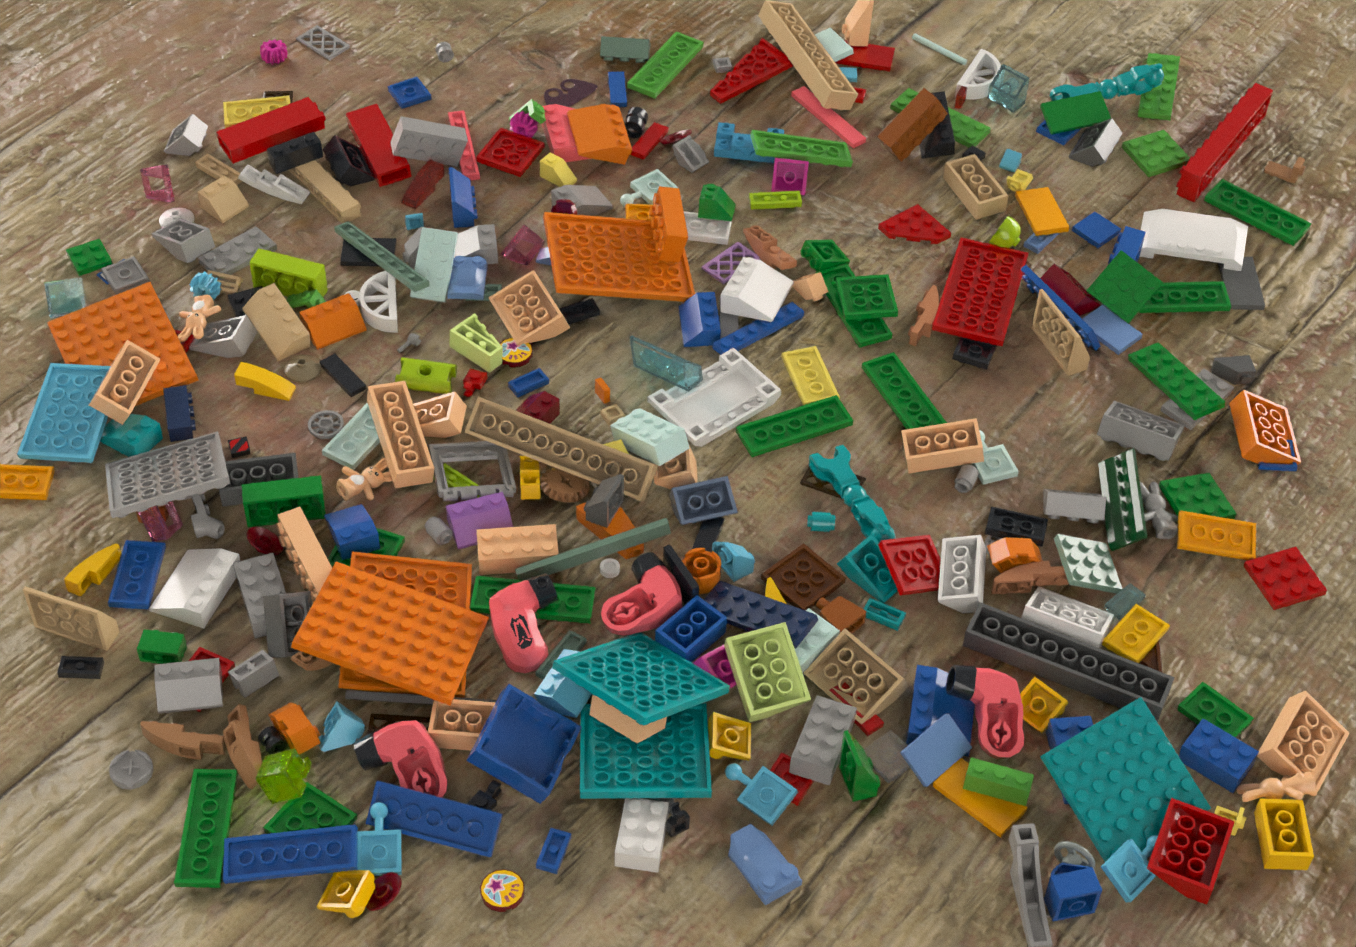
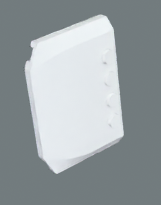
(1194, 237)

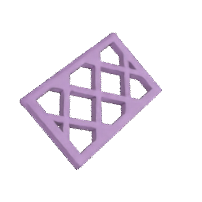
(728, 252)

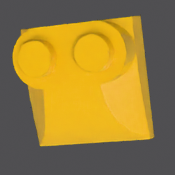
(1041, 704)
(729, 737)
(348, 892)

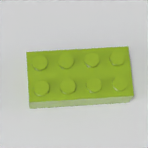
(287, 272)

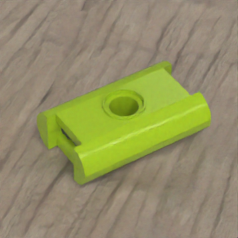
(427, 375)

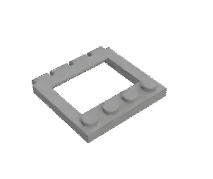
(468, 452)

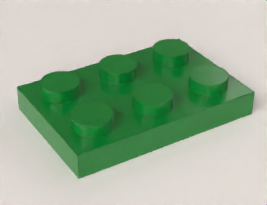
(1215, 708)

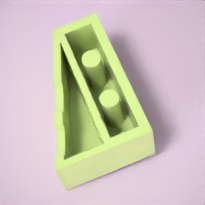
(476, 344)

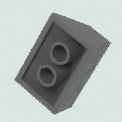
(1096, 143)
(283, 619)

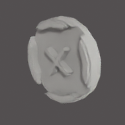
(131, 769)

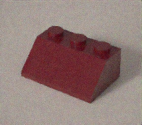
(1069, 290)
(541, 406)

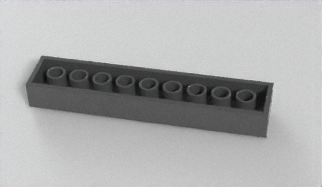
(1066, 660)

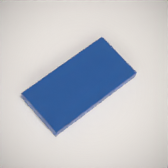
(137, 574)

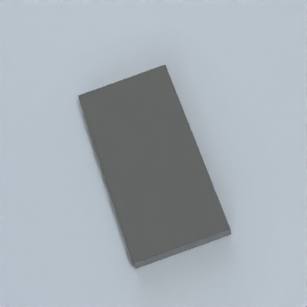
(1243, 286)

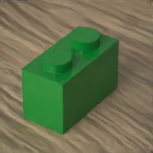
(161, 647)

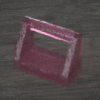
(161, 172)
(528, 235)
(156, 525)

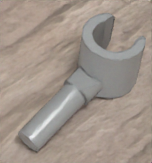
(412, 339)

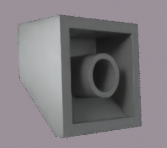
(605, 501)

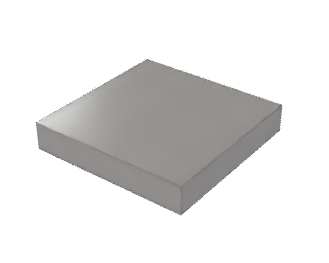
(125, 275)

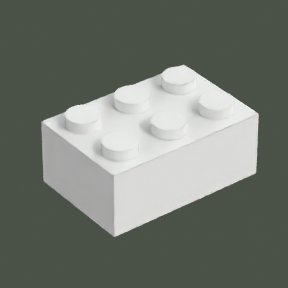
(641, 834)

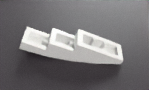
(276, 186)

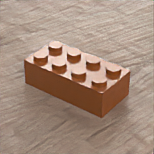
(912, 124)

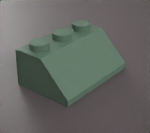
(625, 49)

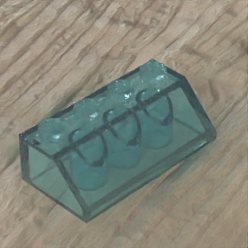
(665, 364)

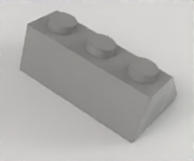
(1073, 505)
(188, 685)

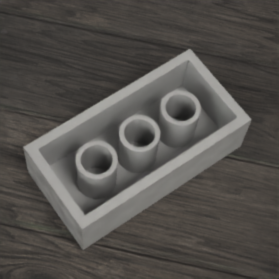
(429, 141)
(257, 579)
(821, 740)

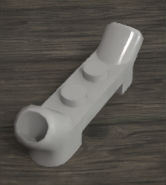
(202, 522)

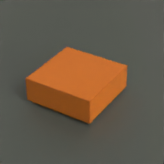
(602, 390)

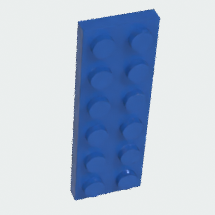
(1034, 284)
(437, 819)
(290, 854)

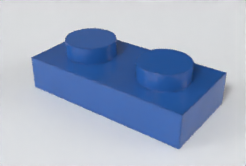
(553, 851)

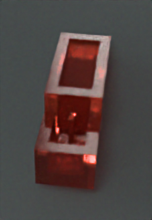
(423, 184)

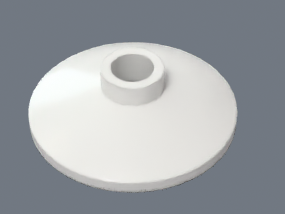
(175, 213)

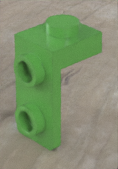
(535, 111)
(307, 298)

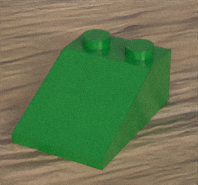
(857, 769)

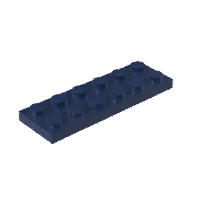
(755, 611)

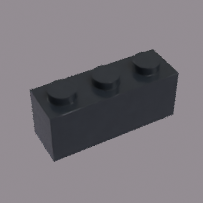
(295, 152)

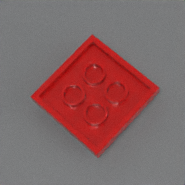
(510, 152)
(912, 563)
(1285, 578)

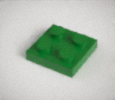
(89, 257)

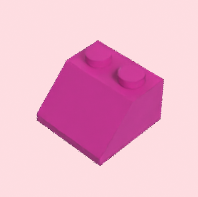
(790, 175)

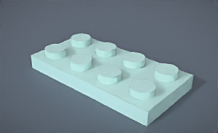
(435, 263)
(353, 440)

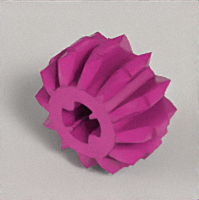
(273, 51)
(523, 124)

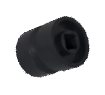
(635, 122)

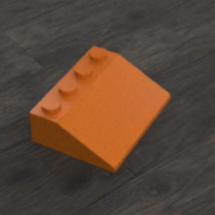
(600, 133)
(1258, 424)

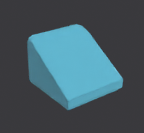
(1010, 160)
(414, 221)

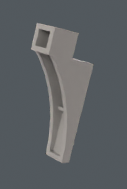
(1027, 884)

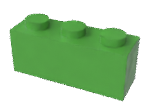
(998, 781)

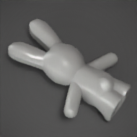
(1155, 507)

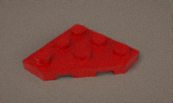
(915, 225)

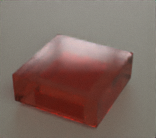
(961, 97)

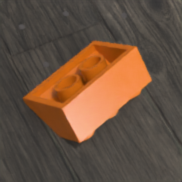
(333, 321)

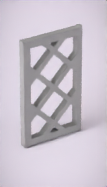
(336, 51)

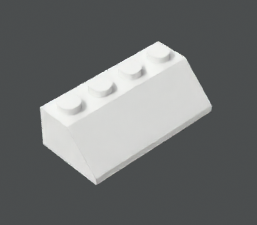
(962, 573)

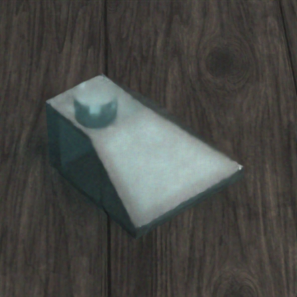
(65, 296)

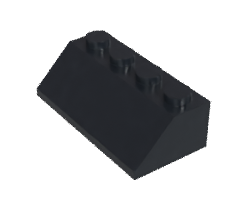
(941, 139)

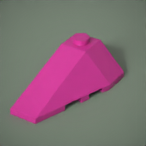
(718, 665)

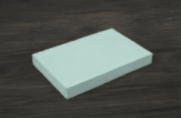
(834, 44)

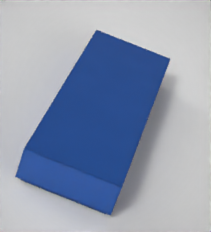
(617, 89)

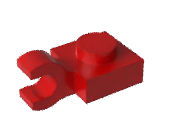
(473, 380)

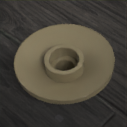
(302, 368)

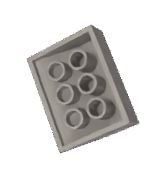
(1140, 430)

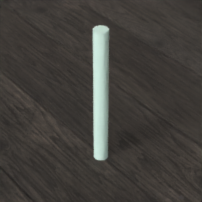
(947, 53)

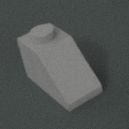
(411, 248)

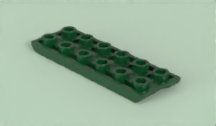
(1123, 500)

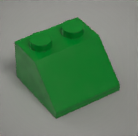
(715, 204)

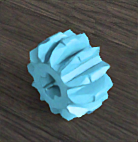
(205, 285)

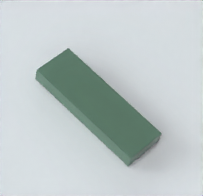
(570, 641)

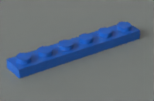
(758, 329)

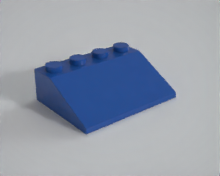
(932, 702)

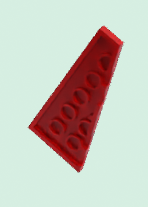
(754, 68)

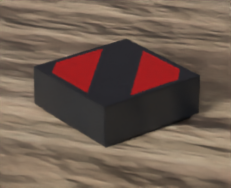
(239, 447)

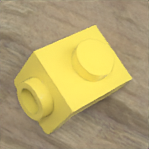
(1019, 180)
(1237, 817)

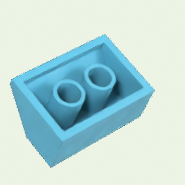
(561, 693)

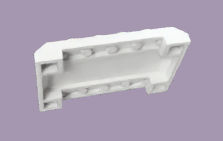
(724, 399)

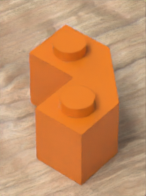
(1013, 552)
(295, 727)

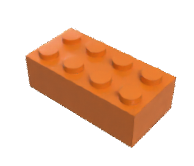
(668, 224)

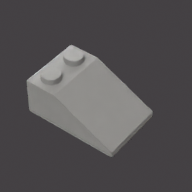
(587, 199)
(185, 239)
(478, 242)
(226, 337)

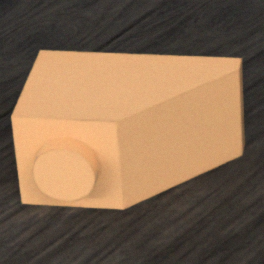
(811, 286)

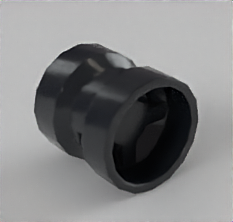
(270, 738)

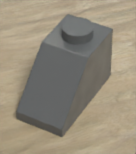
(1234, 369)

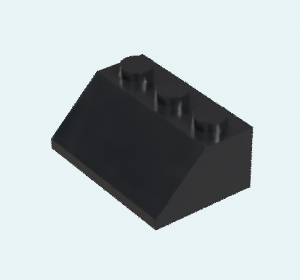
(347, 162)

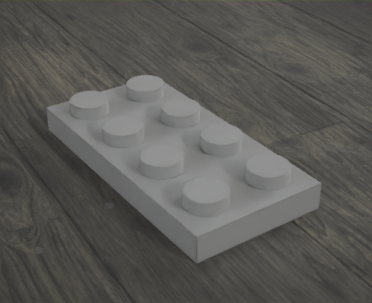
(237, 252)
(1218, 385)

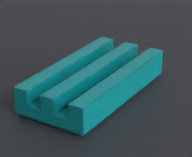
(881, 616)

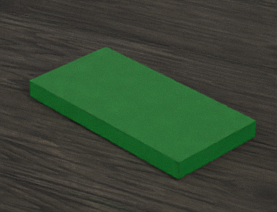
(1075, 112)

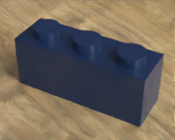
(179, 413)

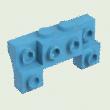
(738, 145)

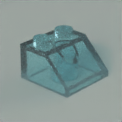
(1009, 88)

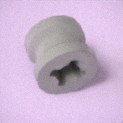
(444, 52)

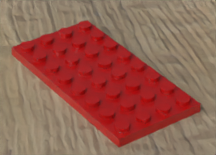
(980, 292)

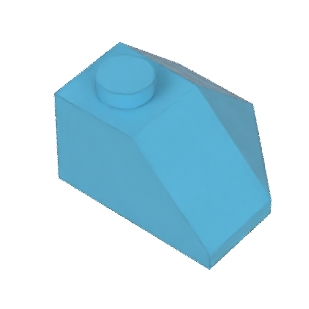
(734, 559)
(341, 728)

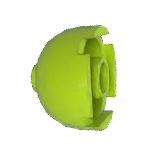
(1007, 234)

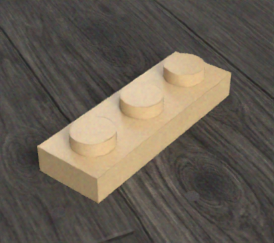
(217, 168)

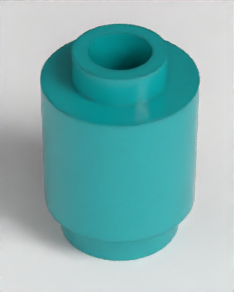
(821, 521)

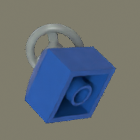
(1072, 887)

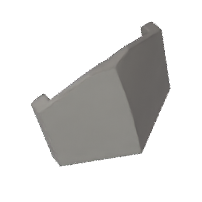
(689, 154)

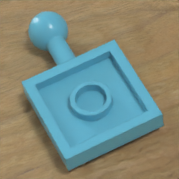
(765, 793)
(380, 849)
(1129, 869)

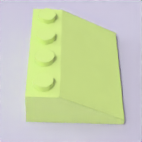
(766, 671)

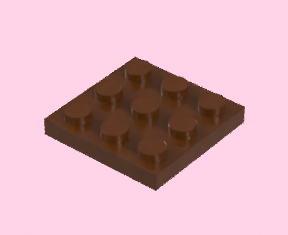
(804, 577)

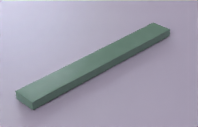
(382, 256)
(595, 550)

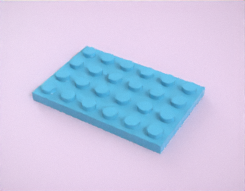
(62, 421)

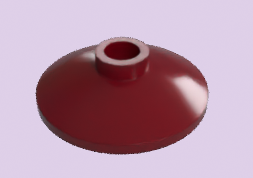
(675, 137)
(264, 540)
(385, 891)

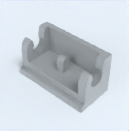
(254, 673)

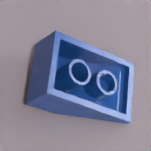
(353, 531)

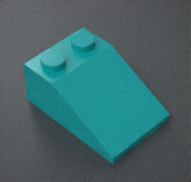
(134, 437)
(869, 570)

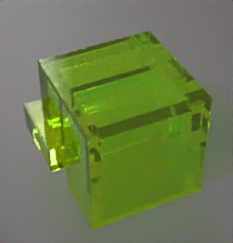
(283, 775)

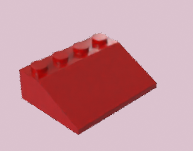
(1190, 849)

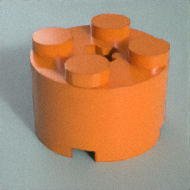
(704, 568)

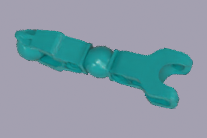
(1123, 84)
(844, 481)

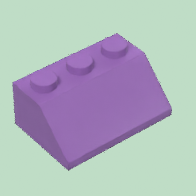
(475, 514)

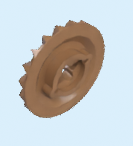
(553, 487)

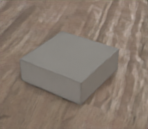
(722, 65)

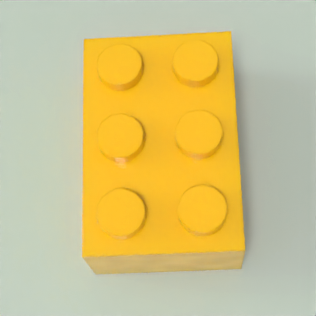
(1283, 834)

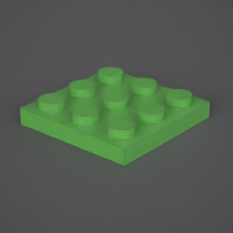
(1155, 153)

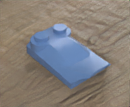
(468, 278)
(762, 864)

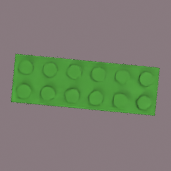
(665, 65)
(1159, 101)
(965, 129)
(801, 148)

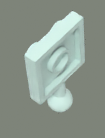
(646, 187)
(996, 464)

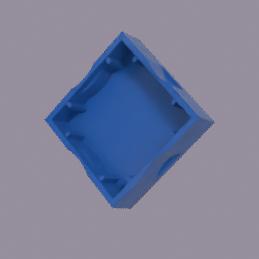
(524, 744)

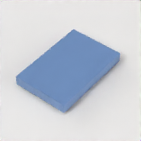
(1112, 330)
(936, 750)

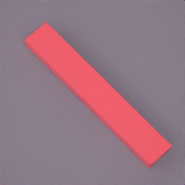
(829, 117)
(468, 161)

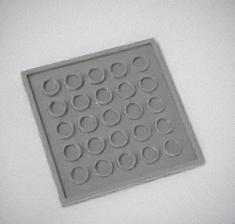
(166, 475)

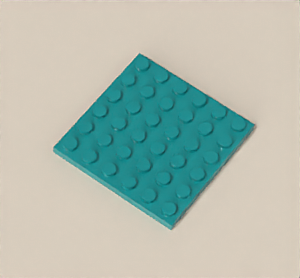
(641, 678)
(661, 766)
(1122, 778)

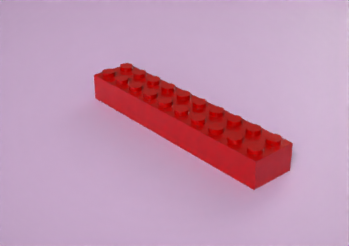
(1223, 142)

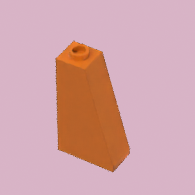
(619, 524)

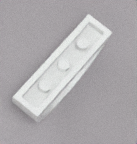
(972, 74)
(379, 283)

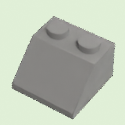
(187, 137)

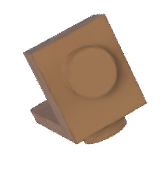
(1284, 172)

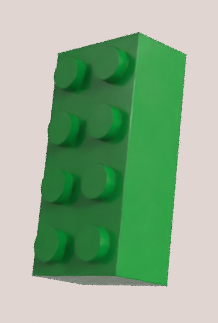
(268, 499)

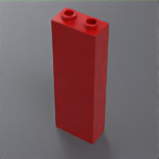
(270, 129)
(374, 140)

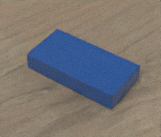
(528, 382)

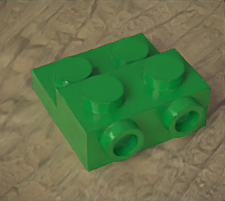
(823, 254)

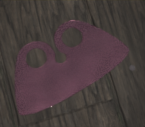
(575, 94)

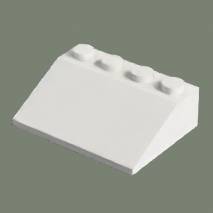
(755, 291)
(197, 586)
(1068, 616)

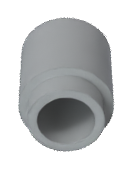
(966, 478)
(438, 530)

